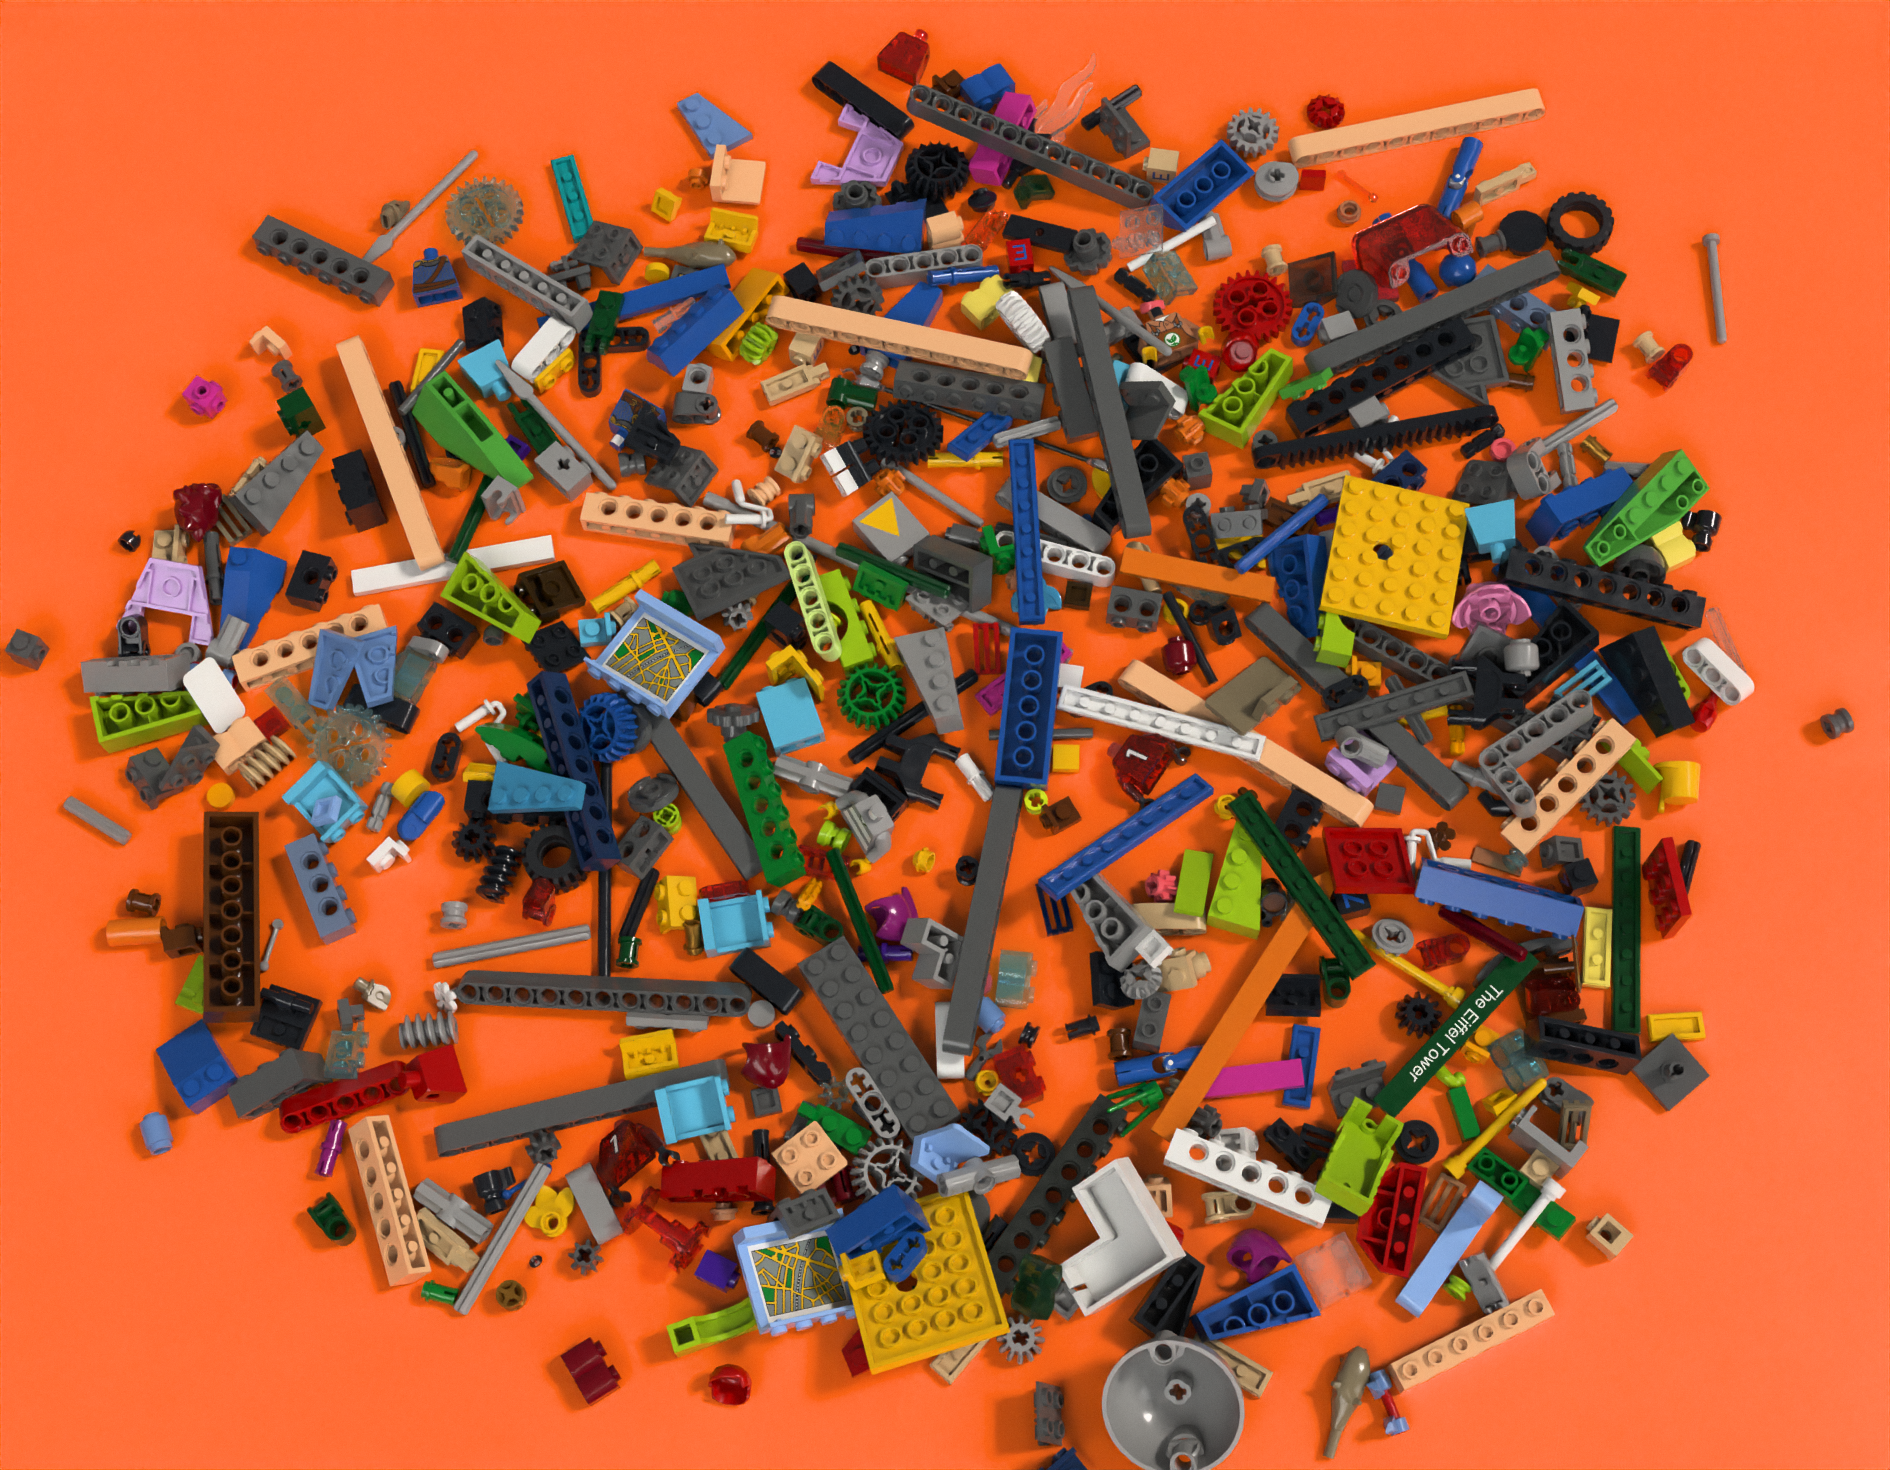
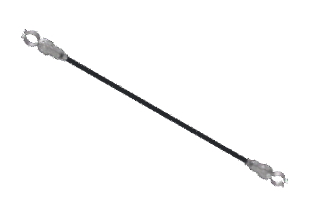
(866, 381)

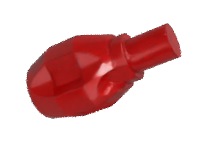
(1705, 713)

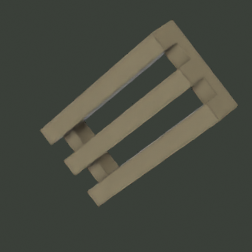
(240, 536)
(1575, 1107)

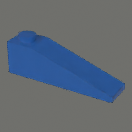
(1300, 574)
(250, 586)

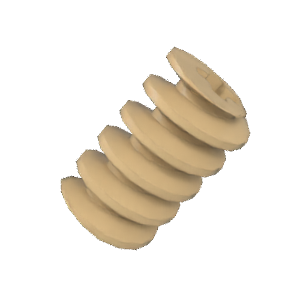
(265, 761)

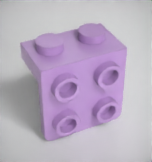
(1356, 774)

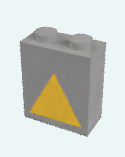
(890, 530)

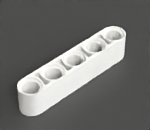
(1068, 557)

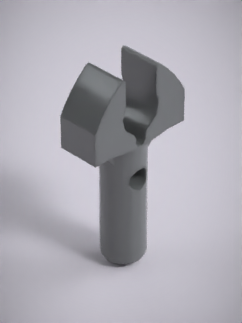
(983, 1055)

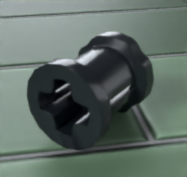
(962, 876)

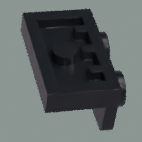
(1107, 984)

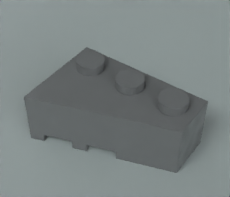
(958, 566)
(276, 1081)

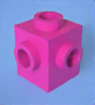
(204, 397)

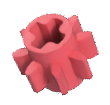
(1161, 886)

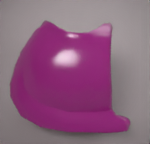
(892, 914)
(1264, 1251)

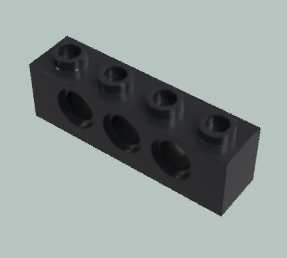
(477, 804)
(1582, 1045)

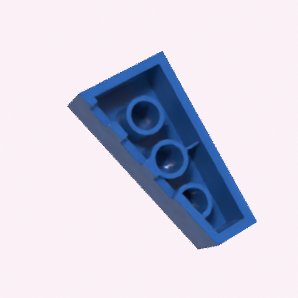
(1577, 506)

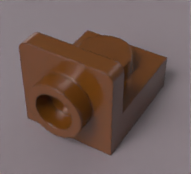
(948, 84)
(1059, 815)

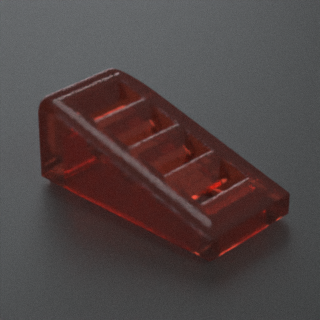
(821, 854)

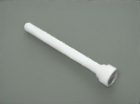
(1550, 1191)

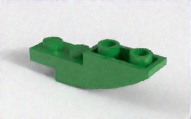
(516, 744)
(1519, 1193)

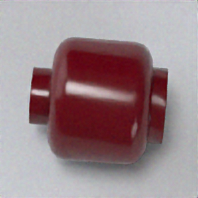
(1179, 656)

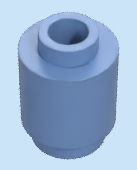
(991, 1017)
(156, 1133)

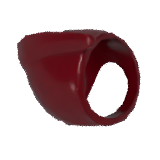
(767, 1063)

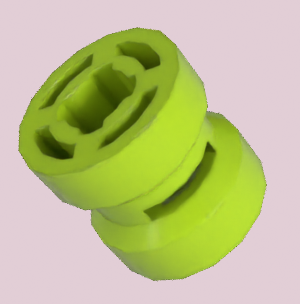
(671, 823)
(834, 836)

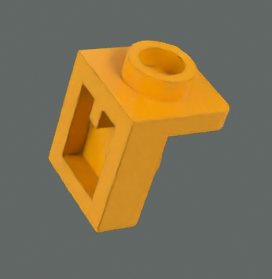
(1369, 670)
(1476, 1045)

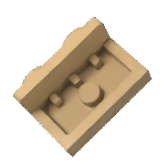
(1177, 971)

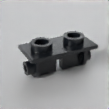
(1286, 1140)

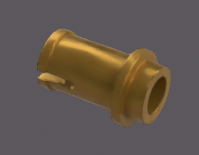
(1595, 449)
(693, 943)

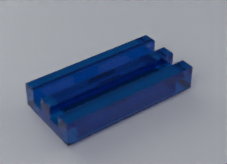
(1060, 930)

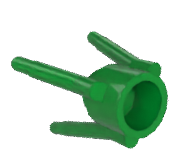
(1146, 1094)

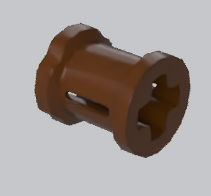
(762, 435)
(143, 902)
(1119, 1044)

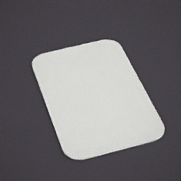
(214, 695)

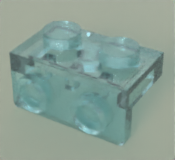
(1169, 276)
(346, 1053)

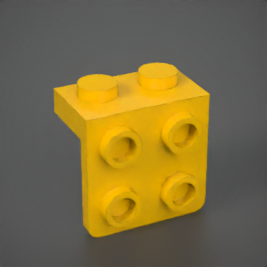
(789, 662)

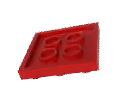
(1368, 860)
(1666, 888)

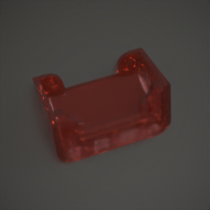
(1393, 242)

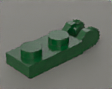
(1591, 272)
(604, 320)
(533, 427)

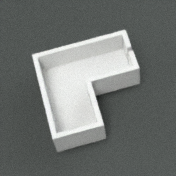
(1132, 1240)

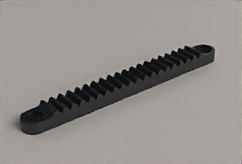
(1374, 437)

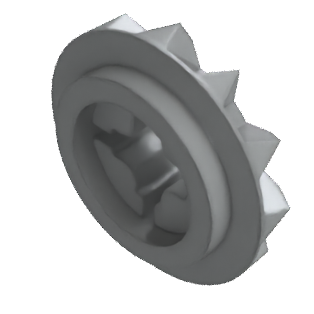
(1392, 928)
(1141, 989)

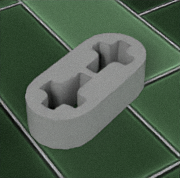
(429, 648)

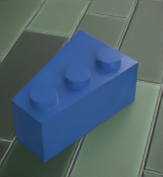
(877, 1223)

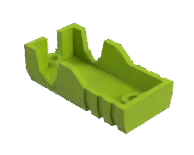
(1358, 1158)

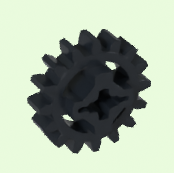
(978, 1126)

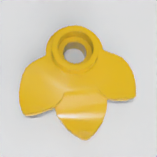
(551, 1206)

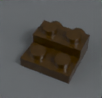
(549, 591)

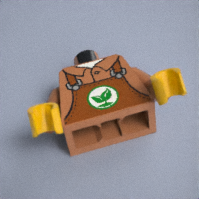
(1176, 333)

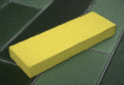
(1596, 947)

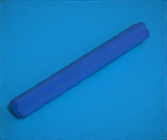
(1281, 534)

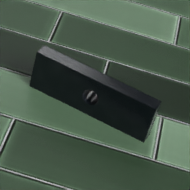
(1040, 233)

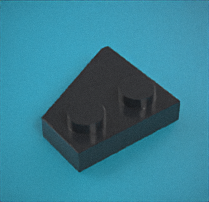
(652, 437)

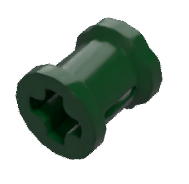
(628, 952)

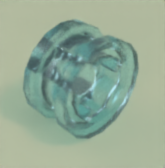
(1515, 861)

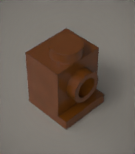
(182, 940)

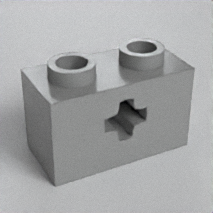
(564, 471)

